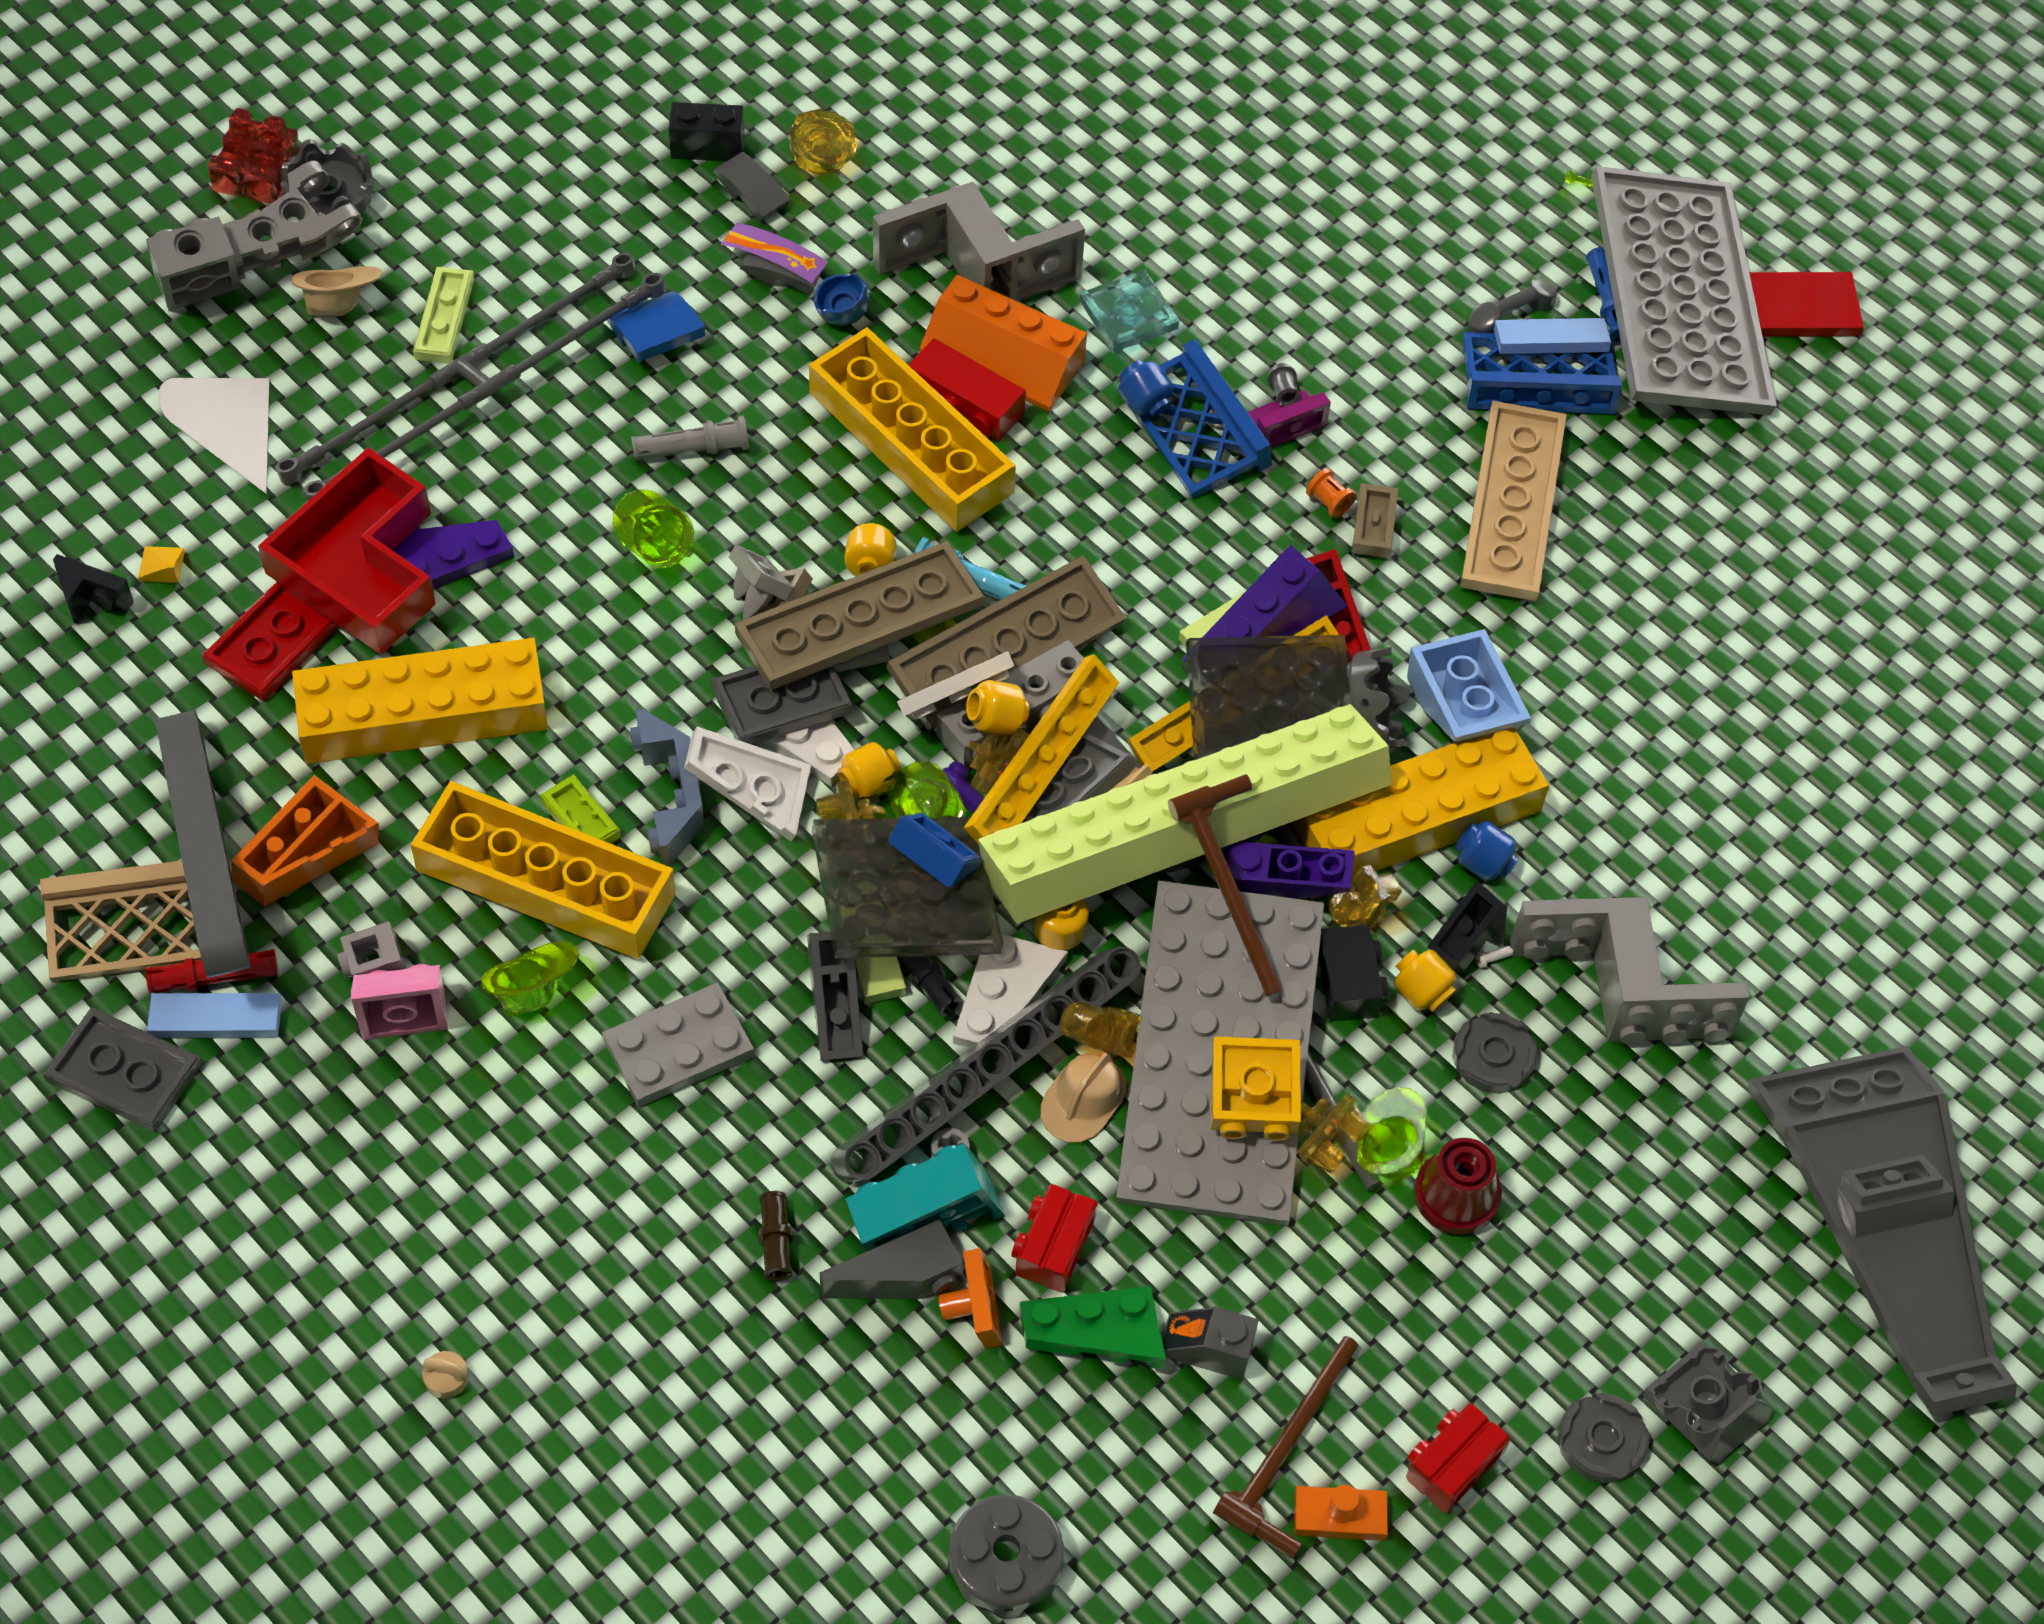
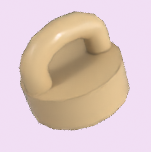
(445, 1374)

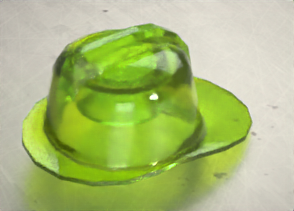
(653, 528)
(926, 790)
(531, 978)
(1397, 1135)

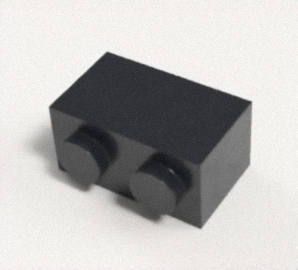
(706, 131)
(1350, 973)

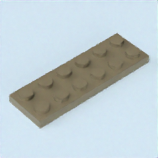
(858, 615)
(1031, 621)

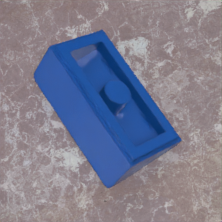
(934, 849)

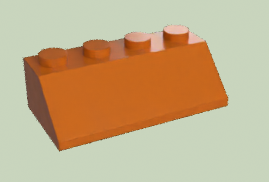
(1009, 339)

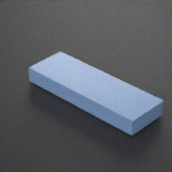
(1552, 336)
(214, 1015)

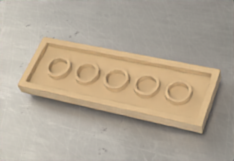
(1513, 501)

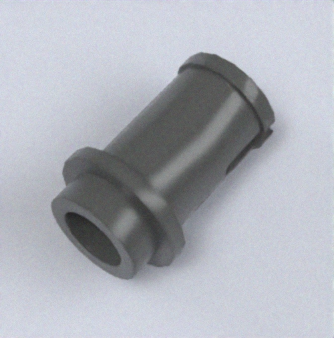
(1283, 381)

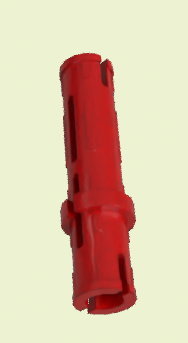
(192, 974)

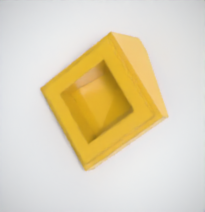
(161, 564)

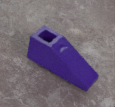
(1290, 870)

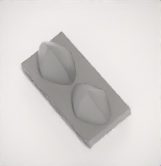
(757, 580)

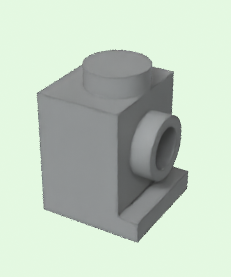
(373, 940)

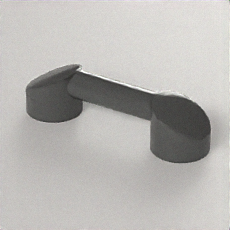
(1539, 296)

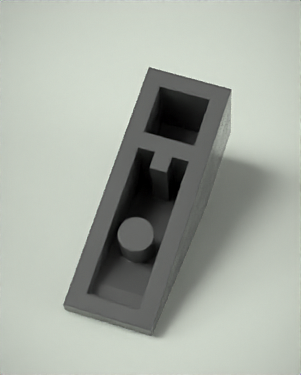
(834, 1000)
(900, 1269)

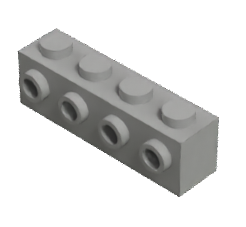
(1040, 682)

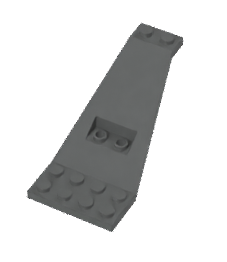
(1891, 1187)

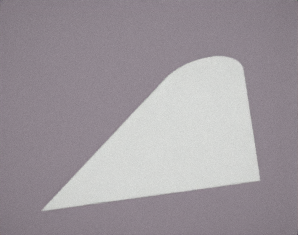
(224, 418)

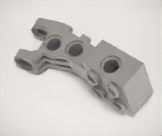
(212, 256)

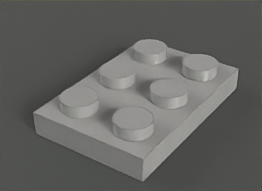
(678, 1044)

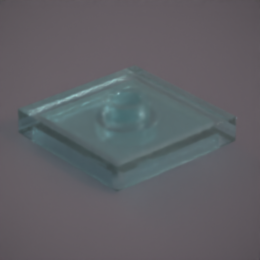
(1129, 311)

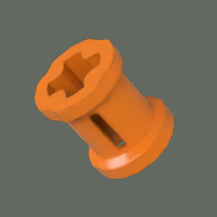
(1331, 493)

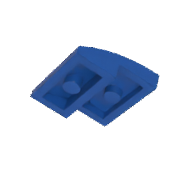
(657, 326)

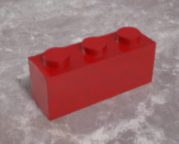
(972, 389)

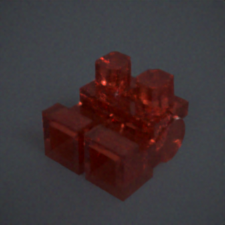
(253, 157)

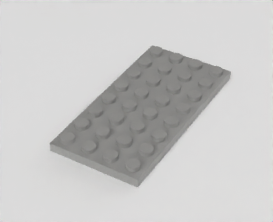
(1682, 291)
(1199, 990)

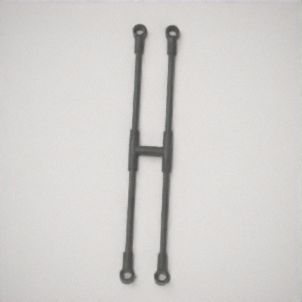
(622, 266)

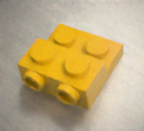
(1256, 1087)

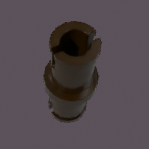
(775, 1236)

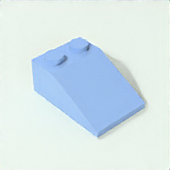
(1465, 686)

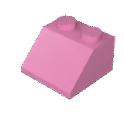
(399, 1002)

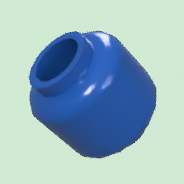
(1145, 388)
(1486, 851)

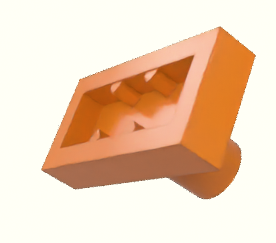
(975, 1300)
(1340, 1513)

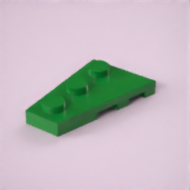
(1101, 1323)

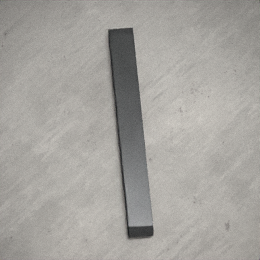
(202, 845)
(970, 1071)

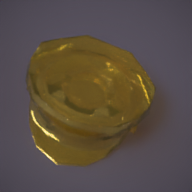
(822, 141)

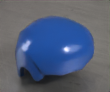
(842, 299)

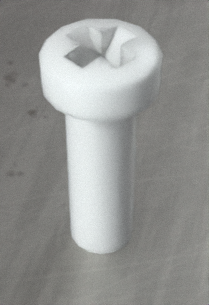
(1483, 958)

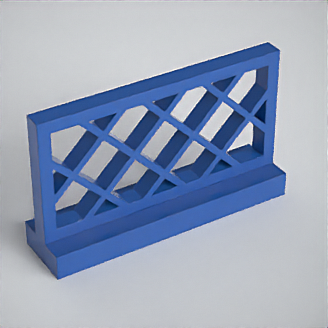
(1537, 387)
(1226, 412)

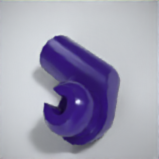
(970, 796)

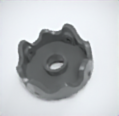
(347, 172)
(1368, 684)
(998, 1584)

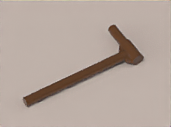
(1194, 809)
(1243, 1508)

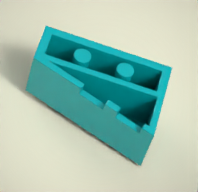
(944, 1188)

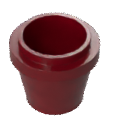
(1458, 1201)

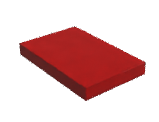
(1807, 303)
(269, 642)

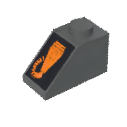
(1211, 1339)

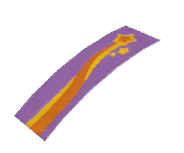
(777, 250)

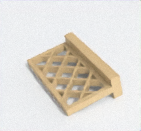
(117, 887)

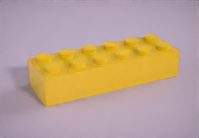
(912, 429)
(419, 700)
(1432, 801)
(544, 869)

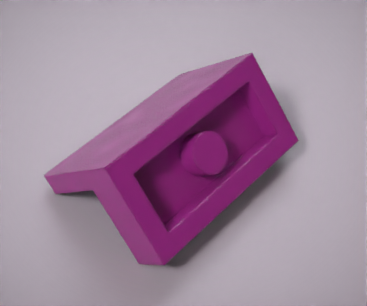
(1292, 421)

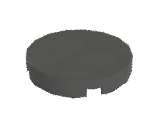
(1495, 1053)
(1603, 1438)

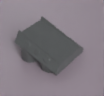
(1710, 1401)

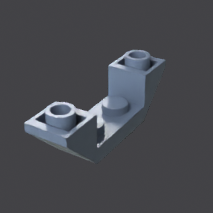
(676, 826)

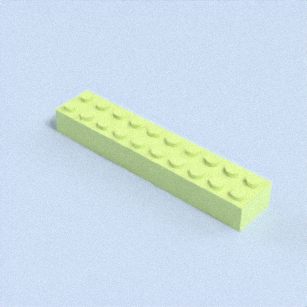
(1133, 834)

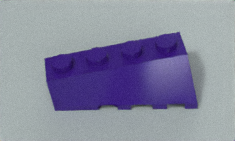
(1279, 602)

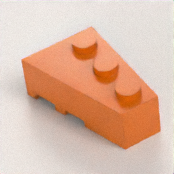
(302, 842)

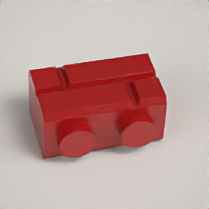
(1055, 1238)
(1456, 1457)

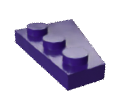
(456, 550)

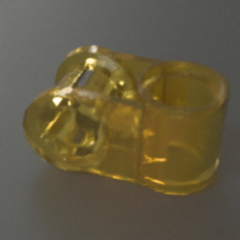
(1101, 1027)

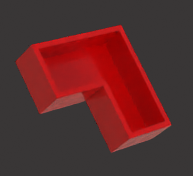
(342, 554)

